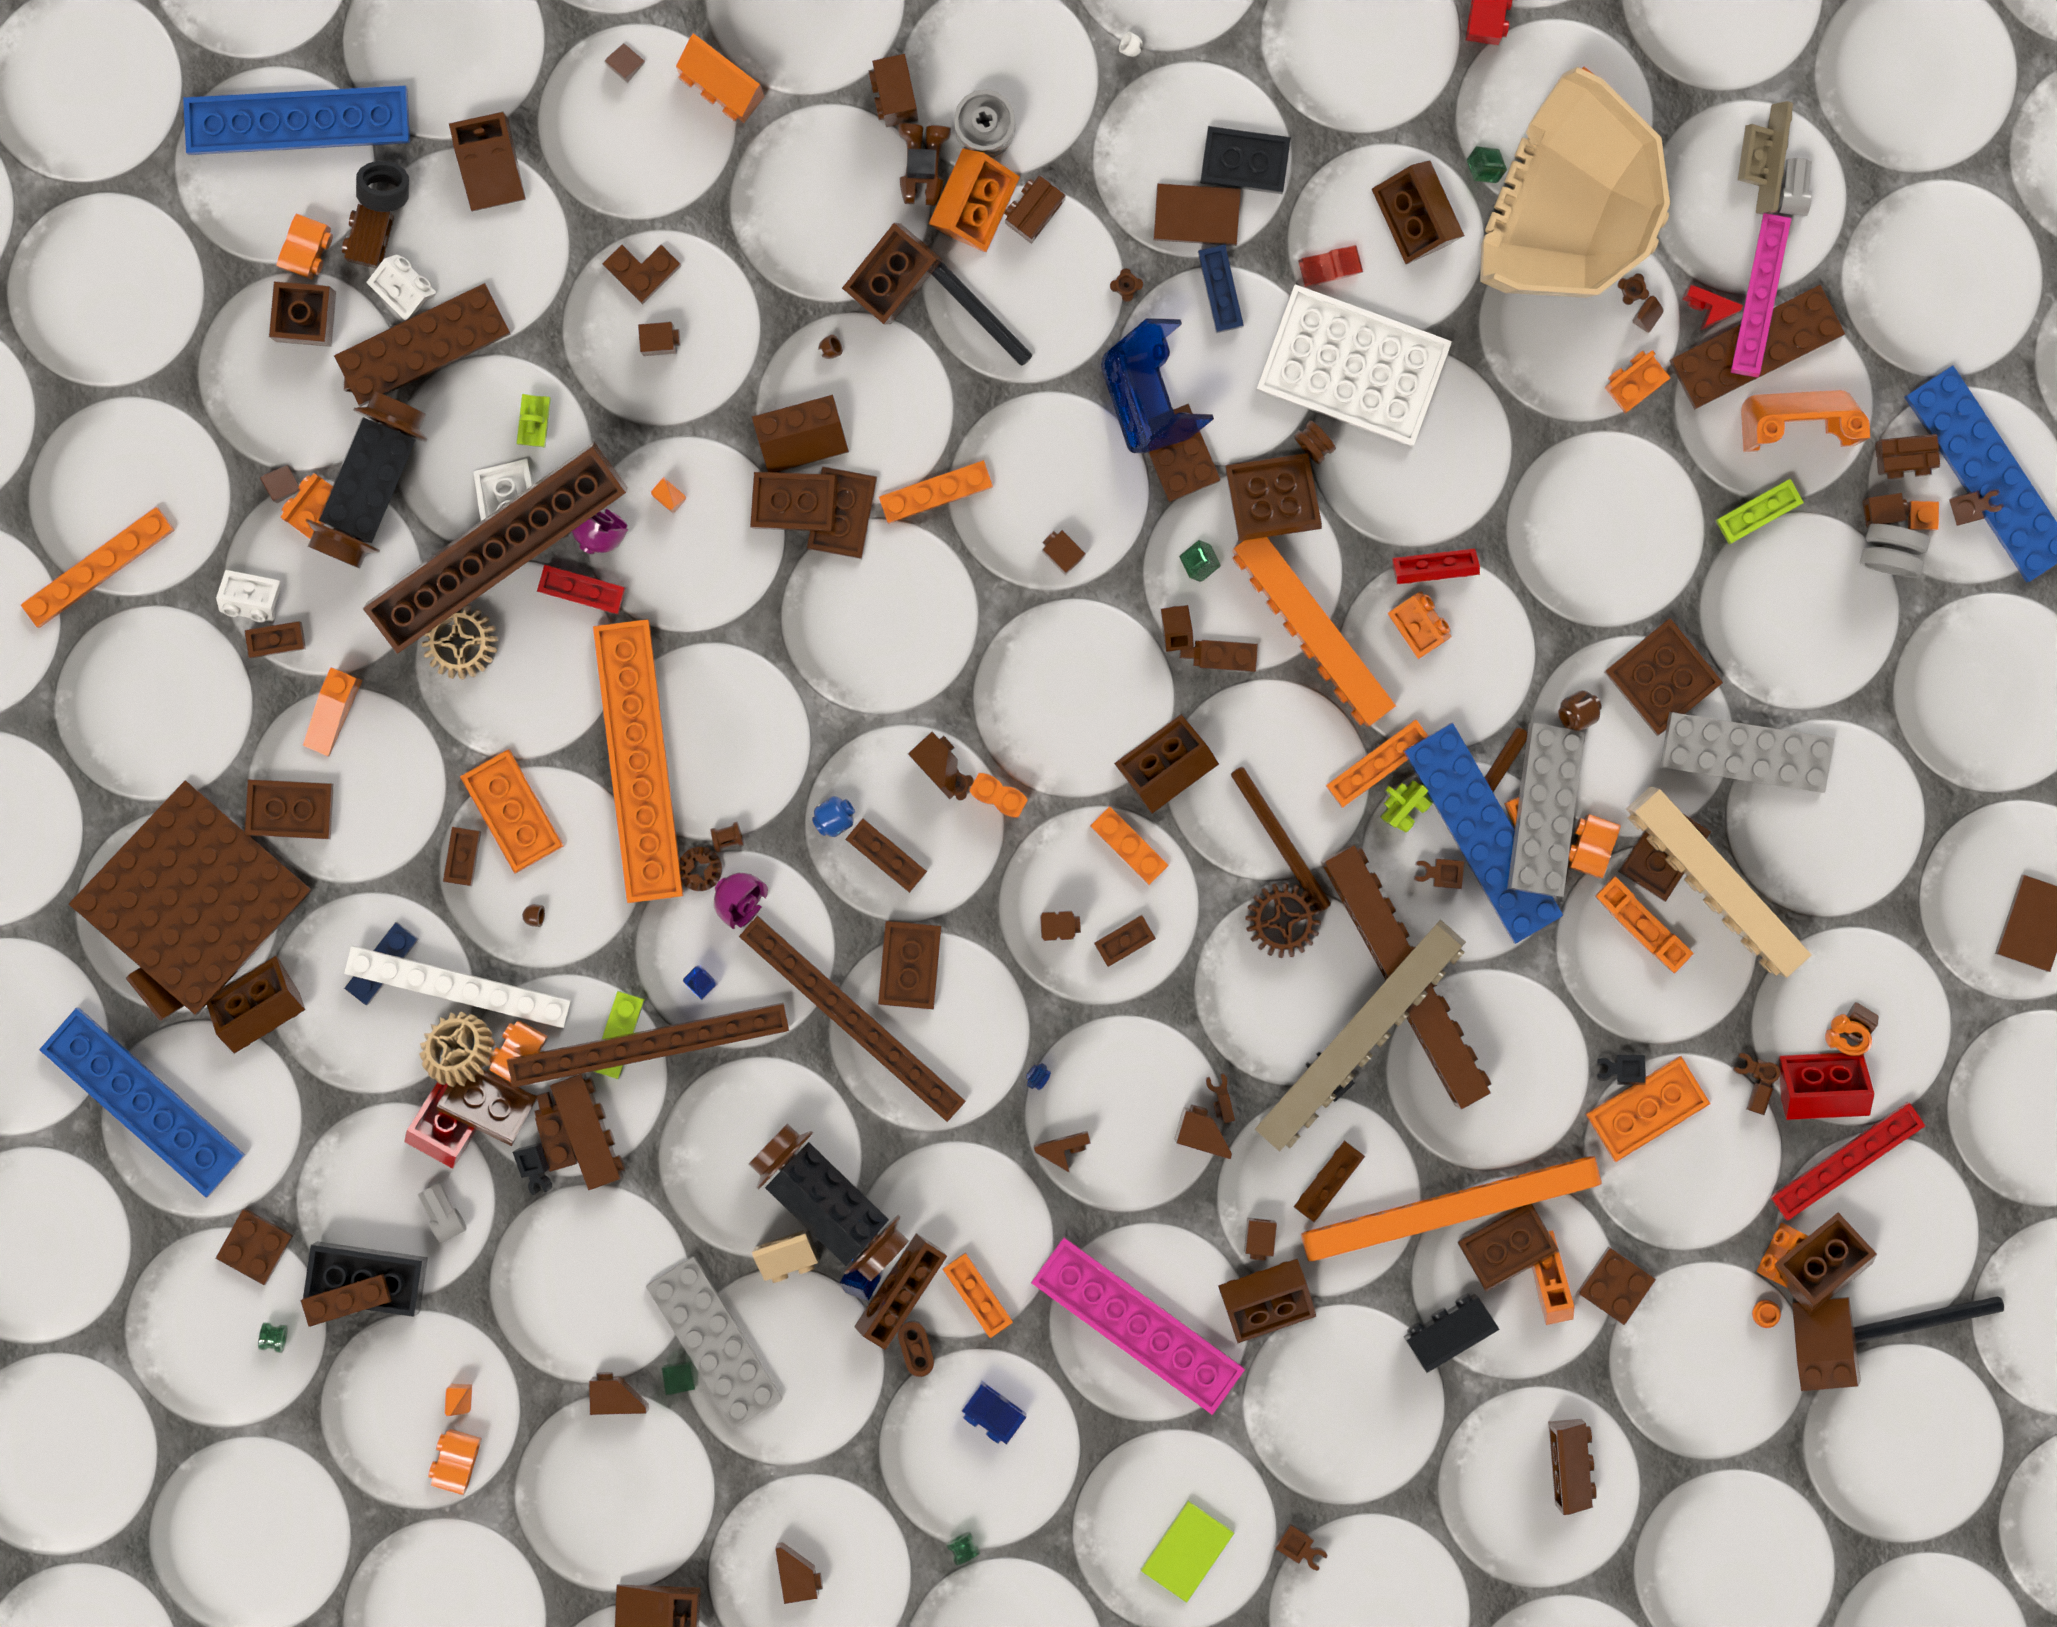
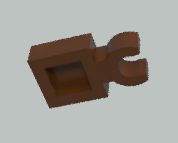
(1971, 507)
(1444, 874)
(1297, 1545)

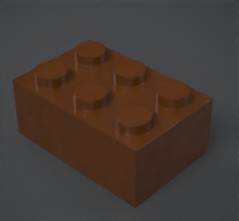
(892, 273)

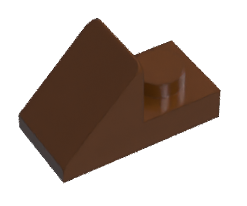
(1054, 1149)

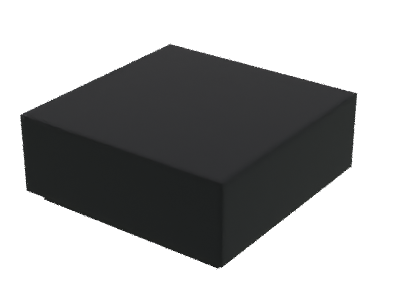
(921, 164)

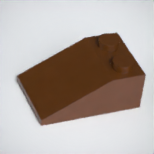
(1826, 1346)

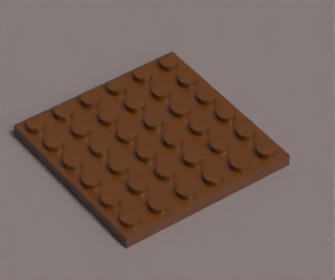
(190, 897)

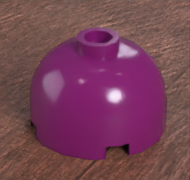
(601, 533)
(738, 898)

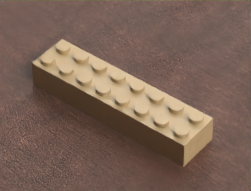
(1718, 881)

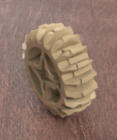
(461, 654)
(457, 1064)

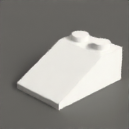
(500, 485)

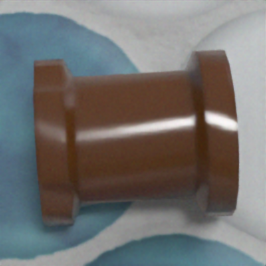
(727, 837)

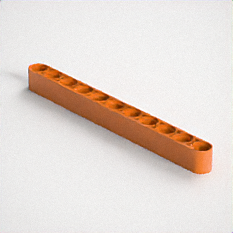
(1451, 1208)

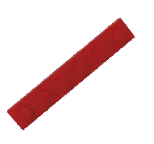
(1847, 1161)

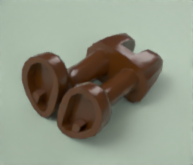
(913, 136)

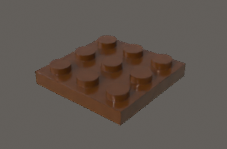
(1273, 497)
(1663, 676)

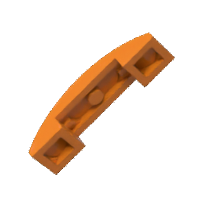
(1643, 925)

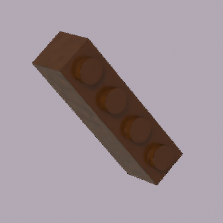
(587, 1131)

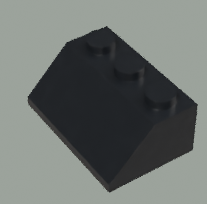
(1450, 1332)

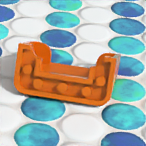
(1766, 416)

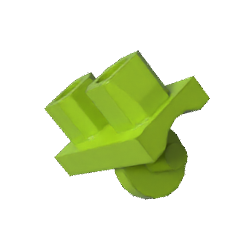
(533, 420)
(1402, 802)

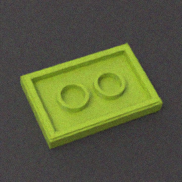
(1187, 1551)

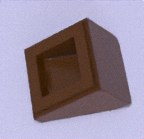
(624, 62)
(1648, 314)
(280, 484)
(1863, 1016)

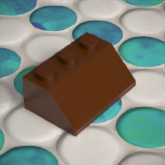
(1417, 211)
(800, 434)
(1167, 763)
(254, 1005)
(1825, 1263)
(1267, 1300)
(1571, 1465)

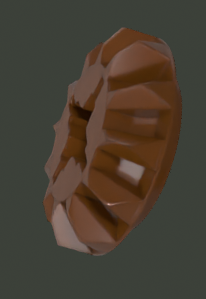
(712, 873)

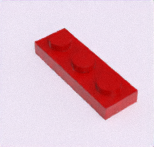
(1436, 566)
(581, 589)

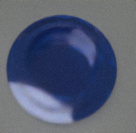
(1038, 1076)

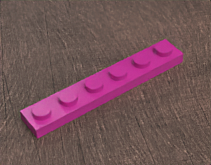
(1761, 295)

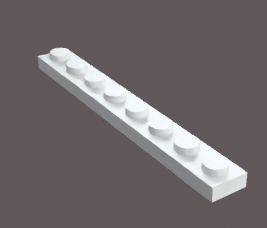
(457, 986)

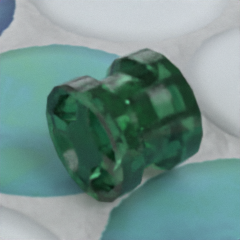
(272, 1337)
(963, 1548)

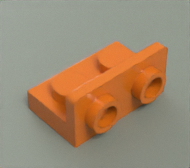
(1637, 382)
(307, 504)
(1420, 624)
(1782, 1243)

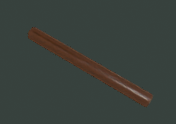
(1280, 838)

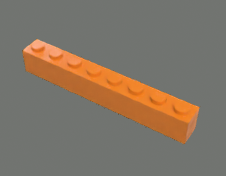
(1314, 629)

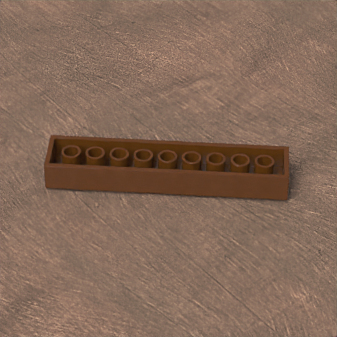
(495, 547)
(1389, 948)

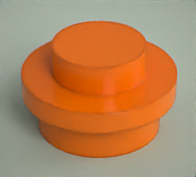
(1766, 1313)

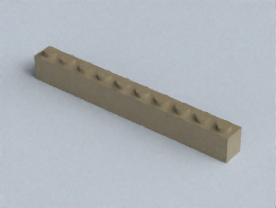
(1360, 1035)

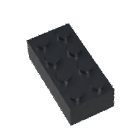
(341, 1265)

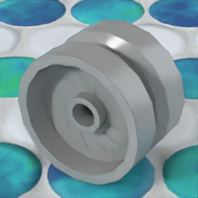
(984, 107)
(1894, 550)

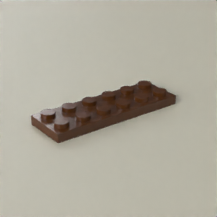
(1794, 331)
(422, 344)

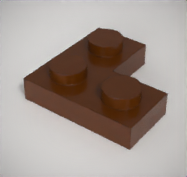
(644, 278)

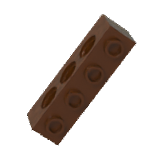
(900, 1291)

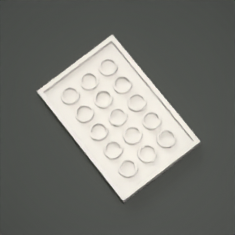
(1354, 365)

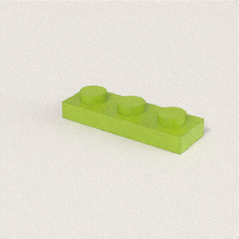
(1759, 511)
(621, 1021)

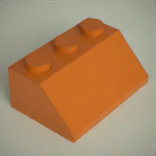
(719, 79)
(974, 199)

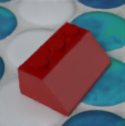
(1825, 1086)

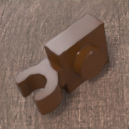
(1223, 1106)

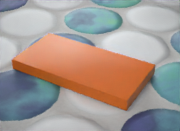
(512, 811)
(1647, 1110)

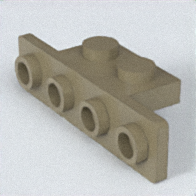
(1765, 155)

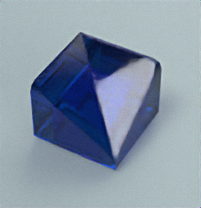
(700, 982)
(858, 1286)

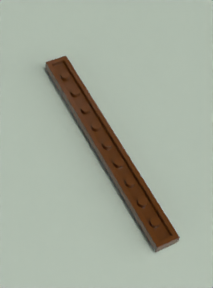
(852, 1018)
(647, 1045)

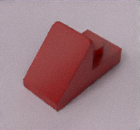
(1717, 307)

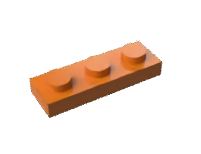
(1129, 845)
(977, 1295)

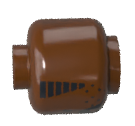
(1580, 710)

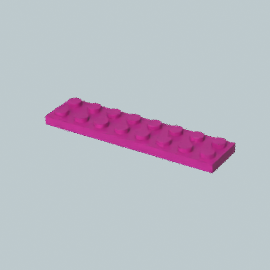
(1138, 1325)

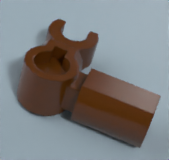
(1767, 1074)

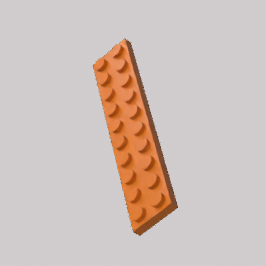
(638, 761)

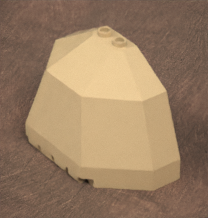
(1581, 199)

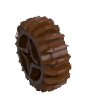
(1260, 926)

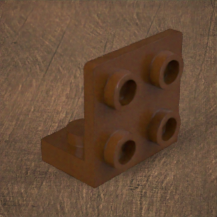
(153, 994)

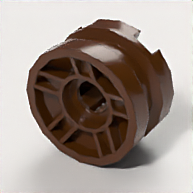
(1314, 442)

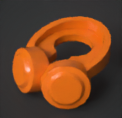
(1843, 1024)

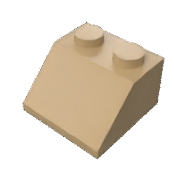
(786, 1255)

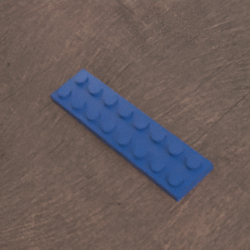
(296, 120)
(1986, 464)
(1478, 828)
(142, 1102)

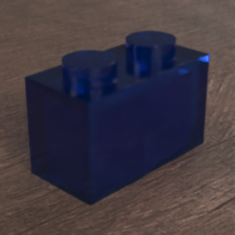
(993, 1413)

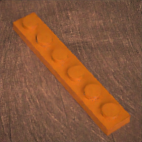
(97, 567)

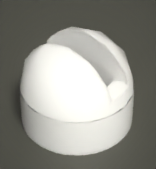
(1130, 45)

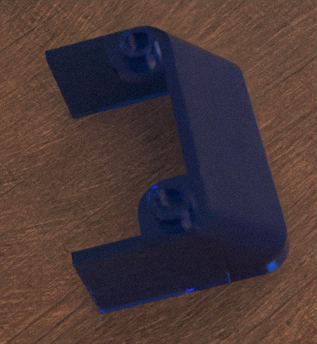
(1140, 392)

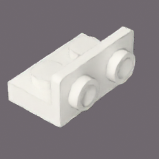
(401, 286)
(248, 596)

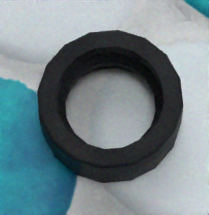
(382, 172)

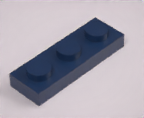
(1220, 288)
(396, 943)

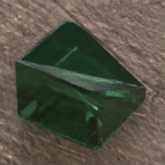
(1486, 164)
(1200, 561)
(678, 1378)

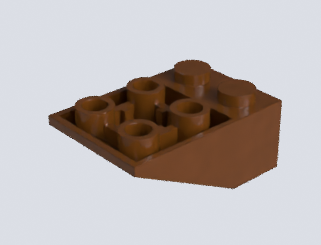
(487, 161)
(657, 1606)

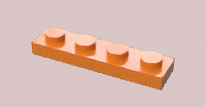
(935, 492)
(1375, 765)

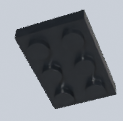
(1245, 160)

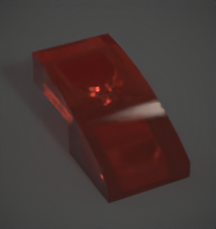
(1330, 266)

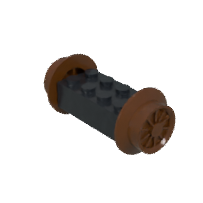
(367, 479)
(828, 1204)

